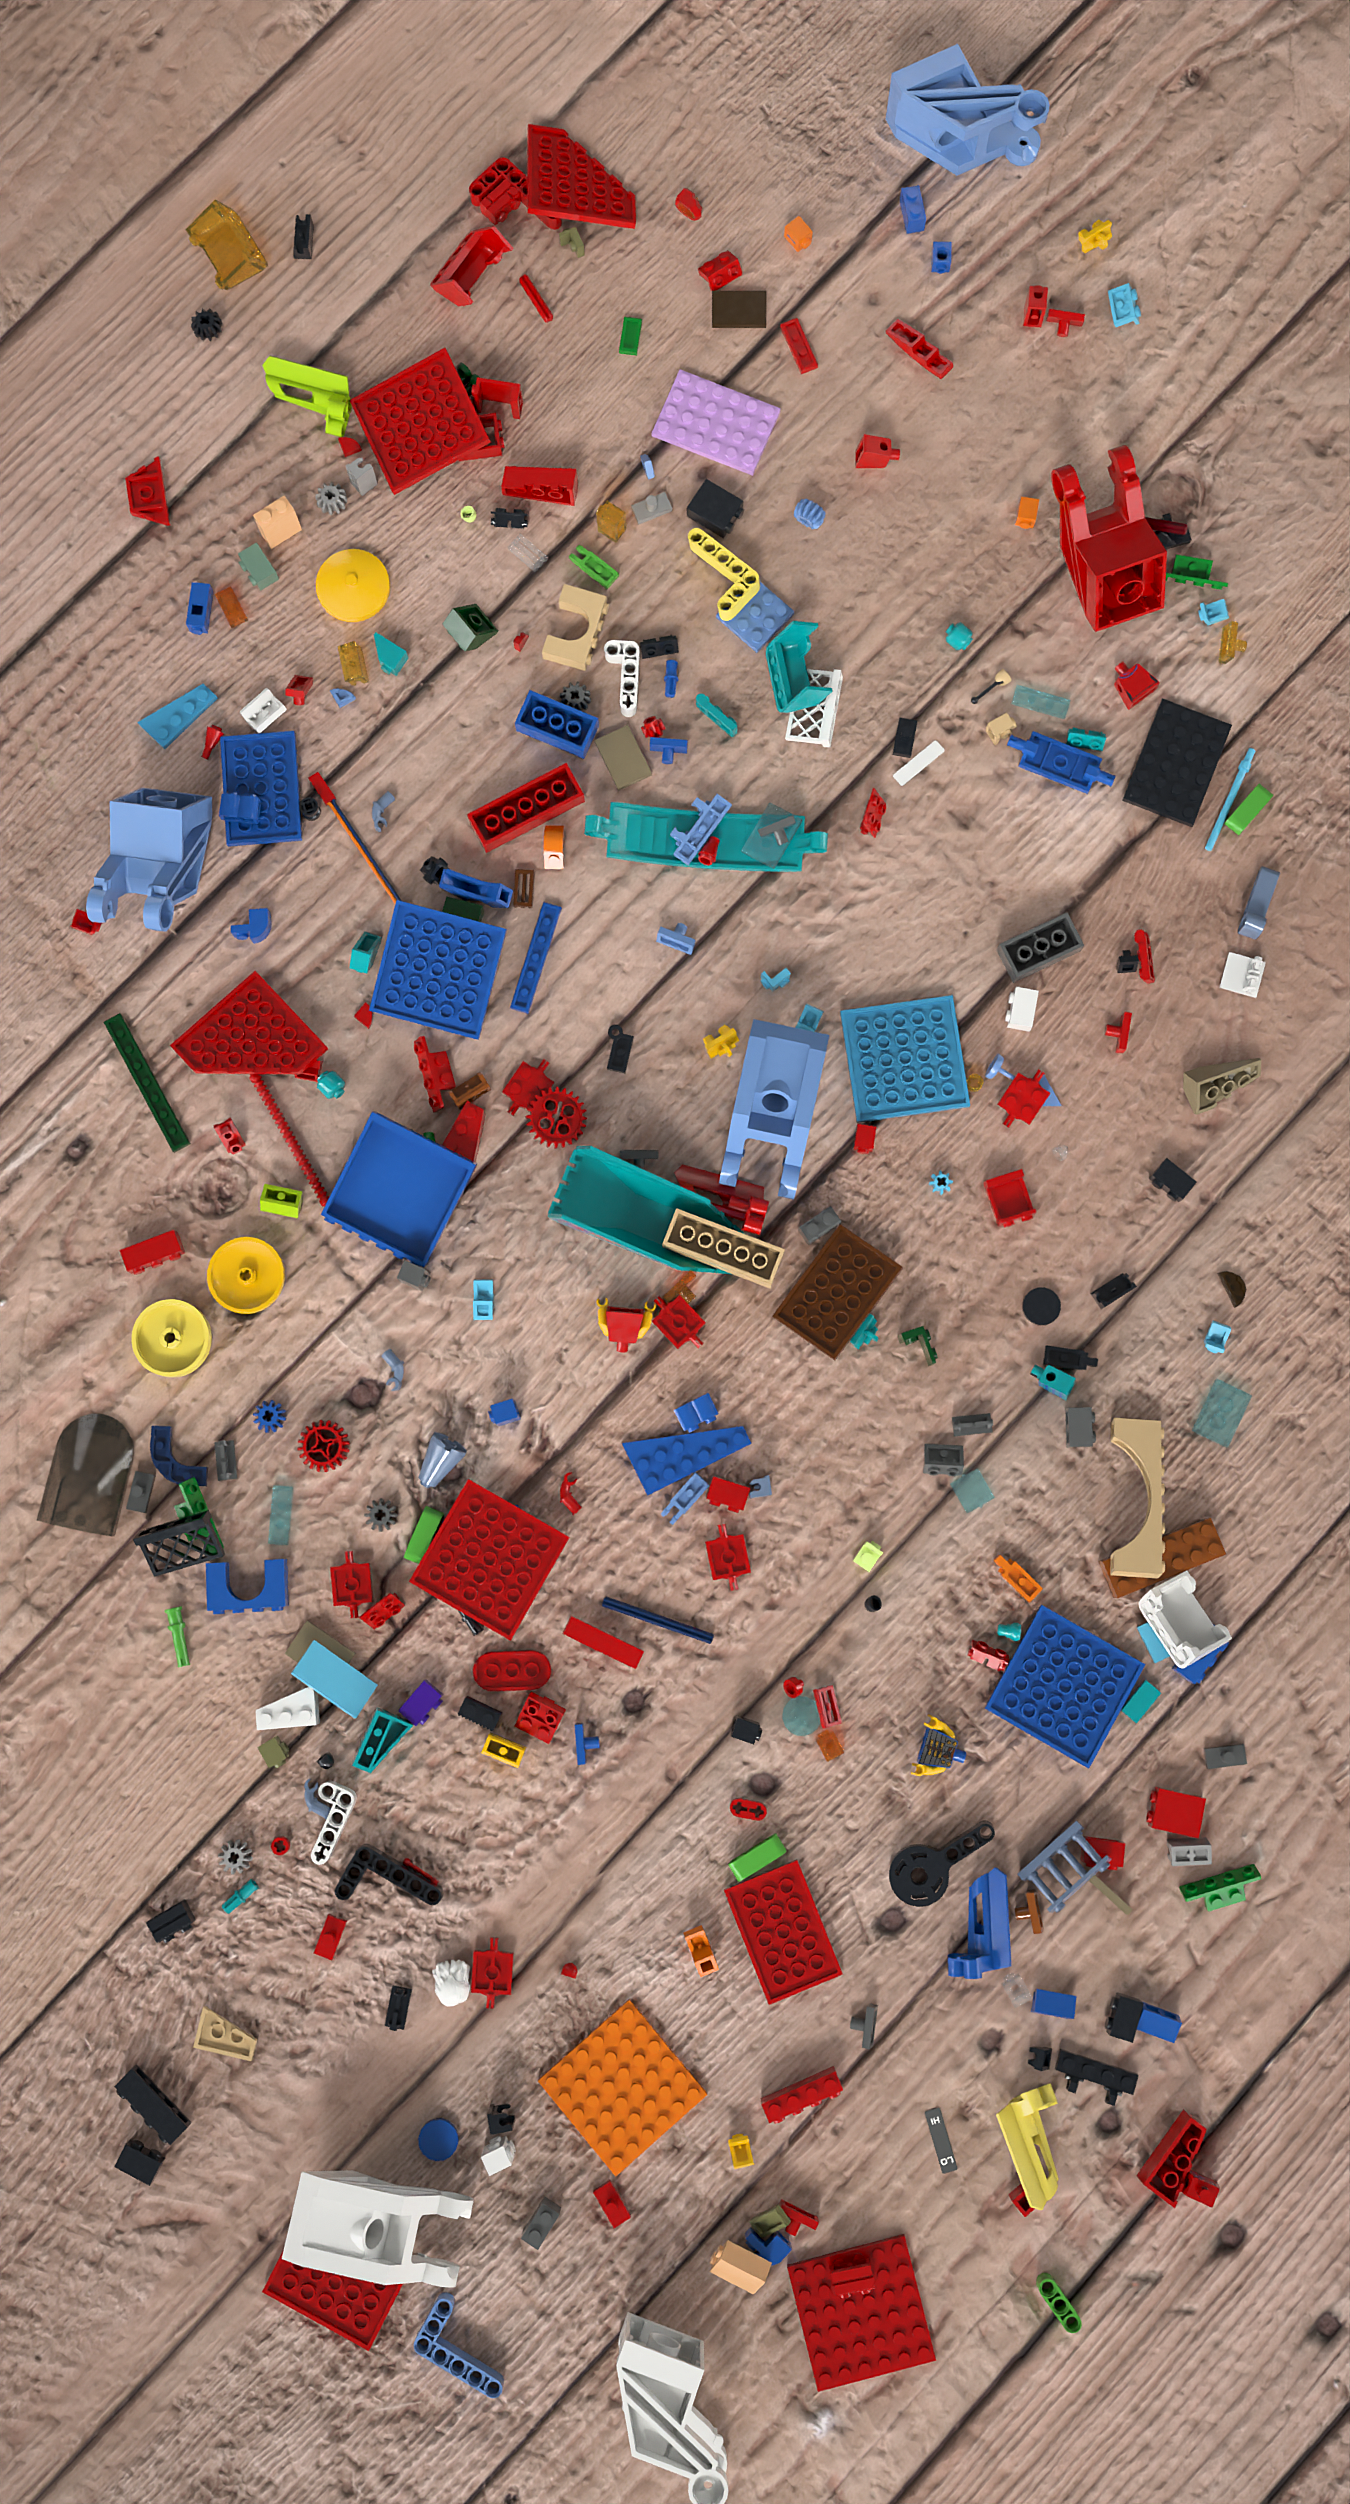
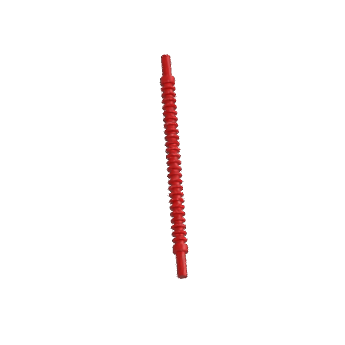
(256, 1078)

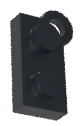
(620, 1050)

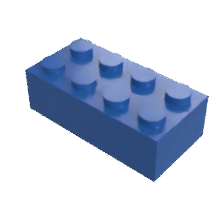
(556, 724)

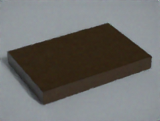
(738, 309)

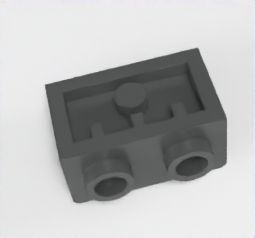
(943, 1459)

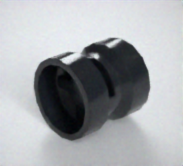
(313, 811)

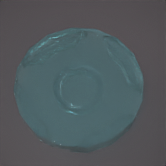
(801, 1716)

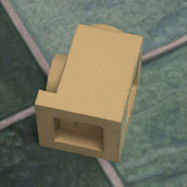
(1000, 728)

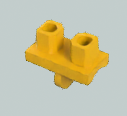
(1096, 237)
(722, 1044)

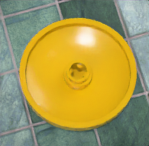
(352, 585)
(245, 1275)

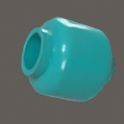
(958, 636)
(331, 1084)

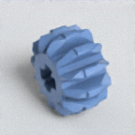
(809, 513)

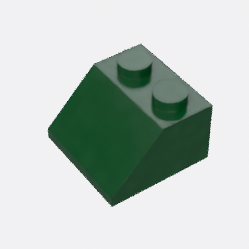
(469, 626)

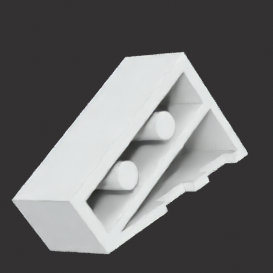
(291, 1711)

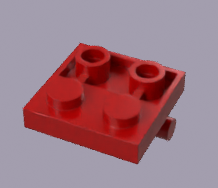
(540, 1717)

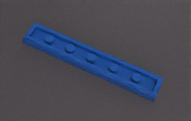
(536, 958)

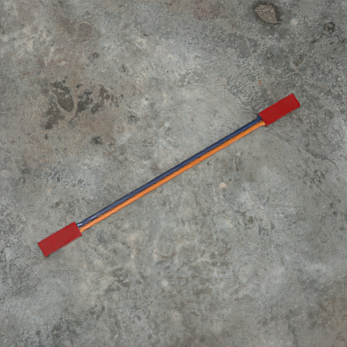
(328, 797)

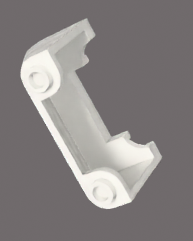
(1181, 1621)

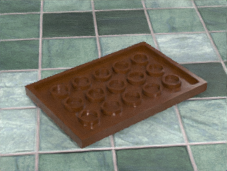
(837, 1292)

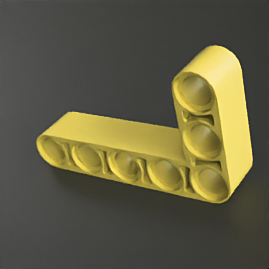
(733, 564)

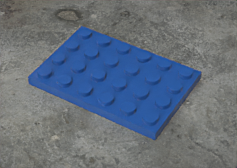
(268, 768)

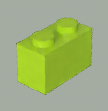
(281, 1201)

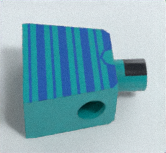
(1060, 1386)

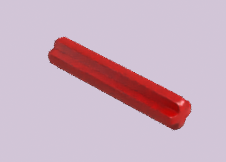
(536, 298)

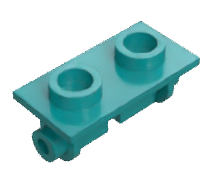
(1093, 740)

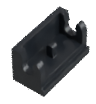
(303, 238)
(1113, 1290)
(499, 2121)

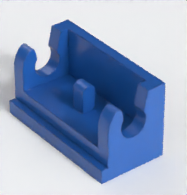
(1054, 2004)
(1159, 2022)

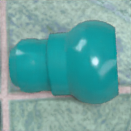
(1011, 1631)

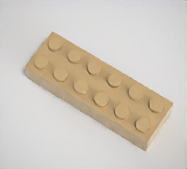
(723, 1248)

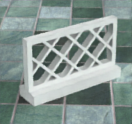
(829, 712)

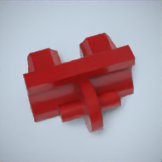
(230, 1136)

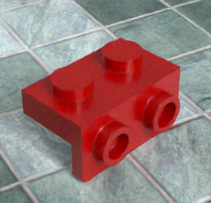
(720, 270)

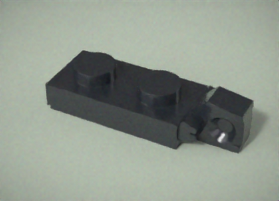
(1068, 1358)

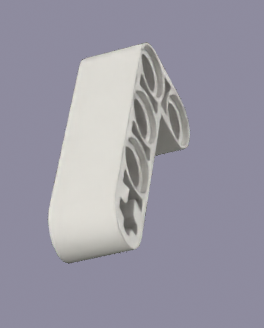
(627, 678)
(330, 1823)

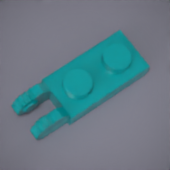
(716, 714)

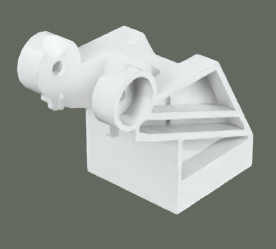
(368, 2228)
(658, 2386)

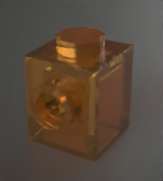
(829, 1745)

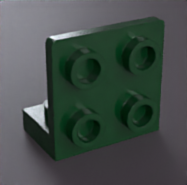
(924, 1337)

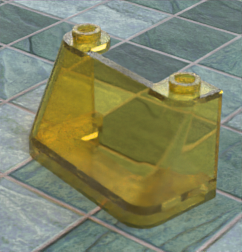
(226, 245)

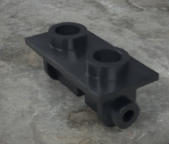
(502, 517)
(653, 648)
(398, 2008)

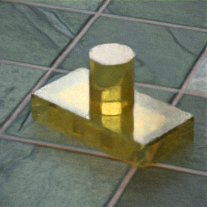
(1230, 643)

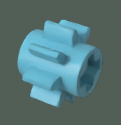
(938, 1178)

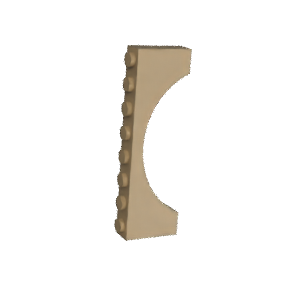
(1143, 1444)

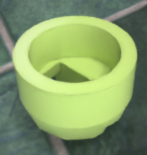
(468, 511)

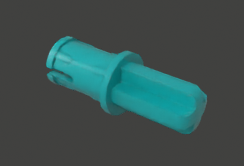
(240, 1896)

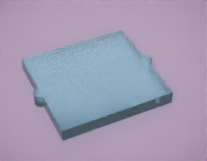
(972, 1490)

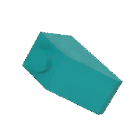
(390, 655)
(365, 952)

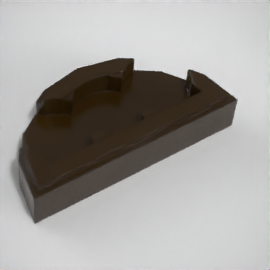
(1234, 1287)

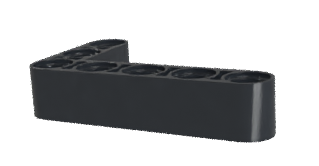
(388, 1873)

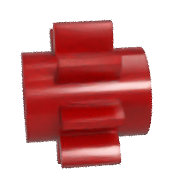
(653, 727)

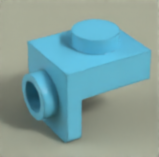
(1213, 612)
(780, 979)
(809, 1018)
(1217, 1337)

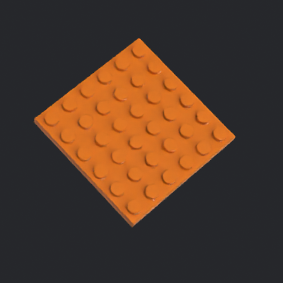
(622, 2087)

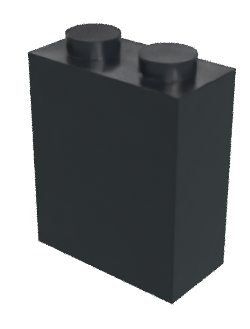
(715, 508)

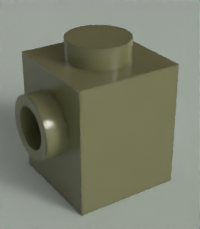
(274, 1752)

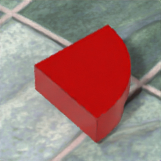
(349, 446)
(520, 641)
(364, 1016)

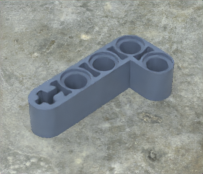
(1258, 903)

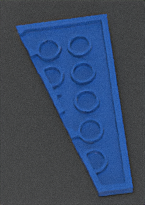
(675, 1457)

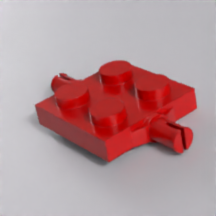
(526, 1084)
(1023, 1098)
(678, 1322)
(728, 1557)
(351, 1584)
(492, 1972)

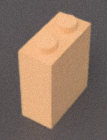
(277, 522)
(740, 2267)

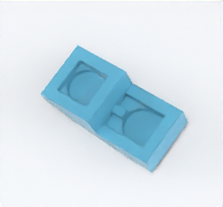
(483, 1299)

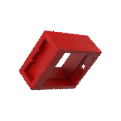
(488, 420)

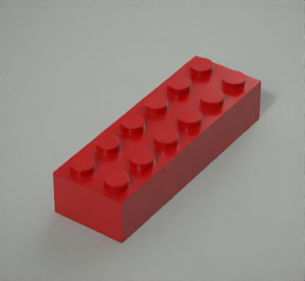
(526, 807)

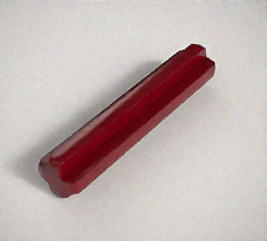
(1167, 526)

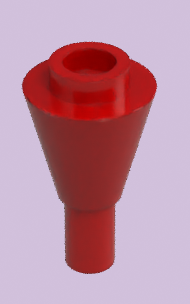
(212, 738)

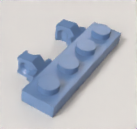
(710, 816)

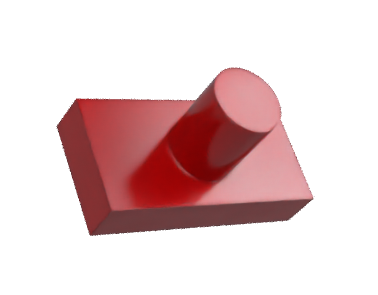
(1065, 319)
(299, 688)
(1121, 1032)
(330, 1937)
(612, 2204)
(797, 2217)

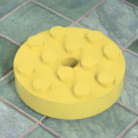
(152, 1333)

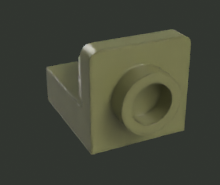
(572, 237)

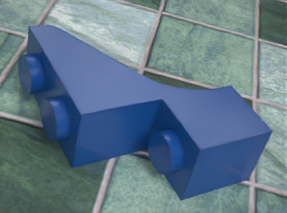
(471, 889)

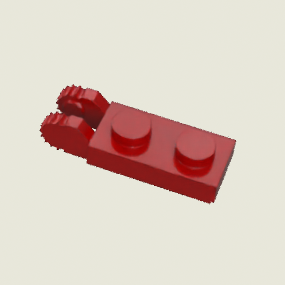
(1145, 956)

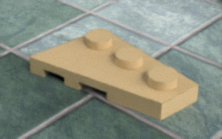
(223, 2037)

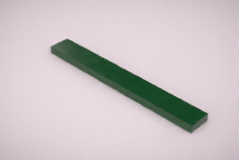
(147, 1082)

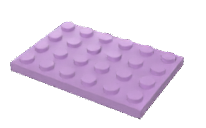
(716, 422)

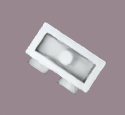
(498, 2154)

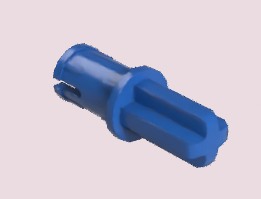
(671, 678)

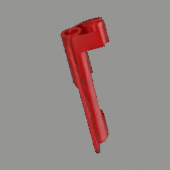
(739, 1202)

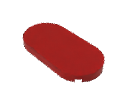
(512, 1670)

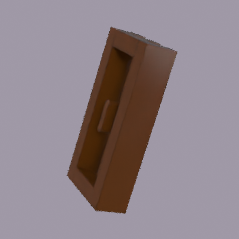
(523, 904)

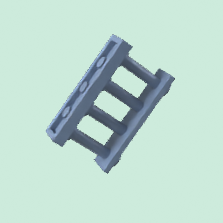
(1045, 1859)

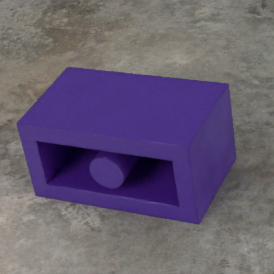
(421, 1702)

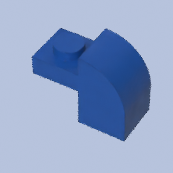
(258, 926)
(772, 2249)

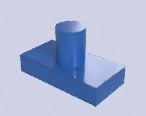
(668, 747)
(584, 1743)

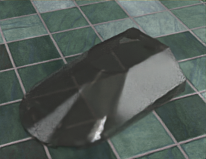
(88, 1476)

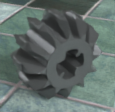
(576, 690)
(377, 1509)

